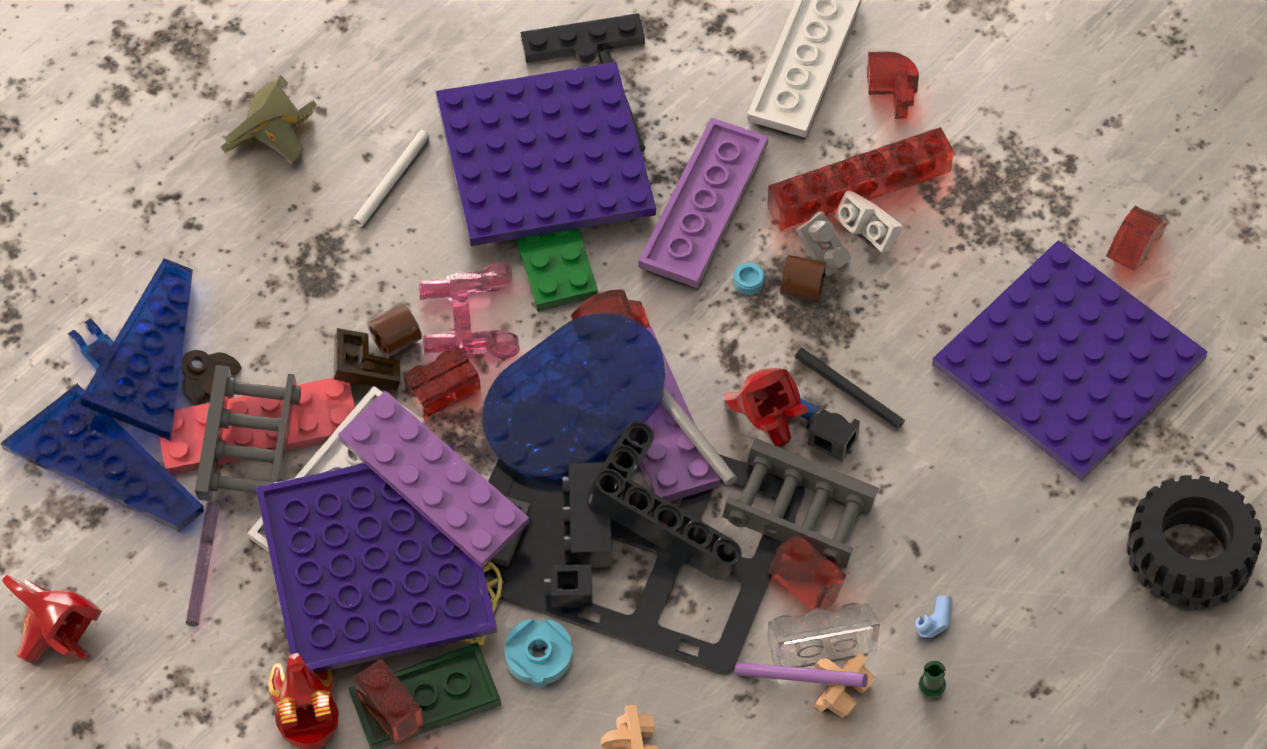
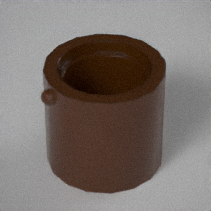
(803, 278)
(394, 330)

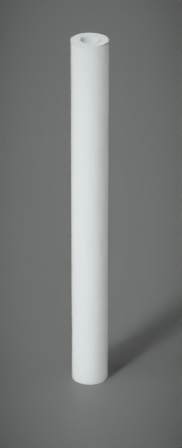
(391, 178)

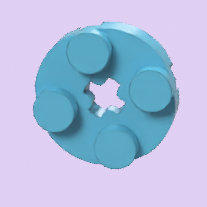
(539, 670)

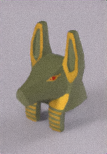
(272, 121)

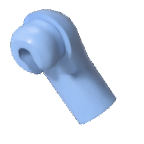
(939, 621)

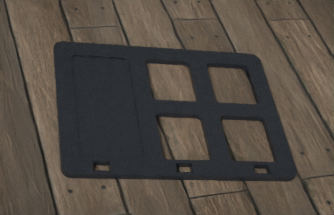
(543, 546)

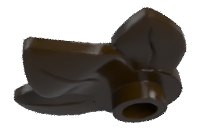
(200, 380)

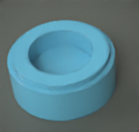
(748, 278)

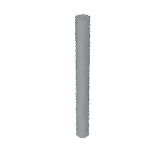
(697, 438)

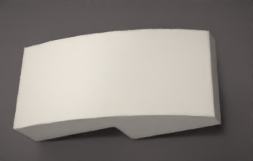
(866, 218)

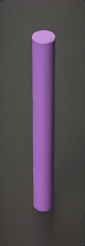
(801, 674)

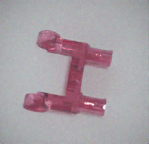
(457, 288)

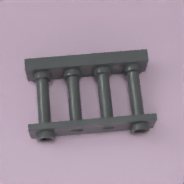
(220, 417)
(806, 473)

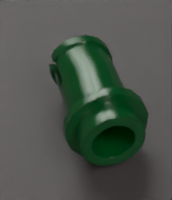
(932, 681)

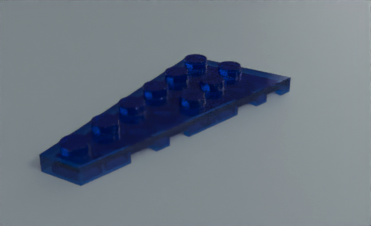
(144, 363)
(103, 459)

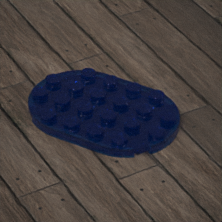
(574, 395)

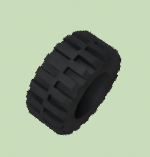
(1203, 505)

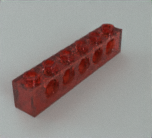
(865, 174)

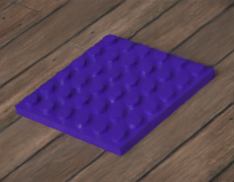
(544, 153)
(1069, 359)
(366, 571)

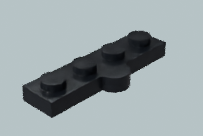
(582, 38)

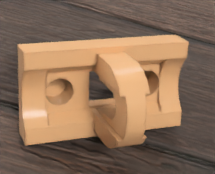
(834, 696)
(630, 730)

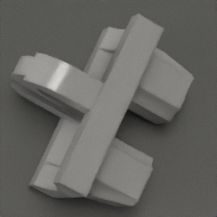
(821, 231)

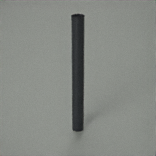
(849, 388)

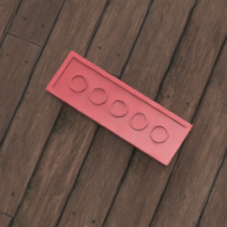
(320, 412)

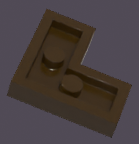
(356, 366)

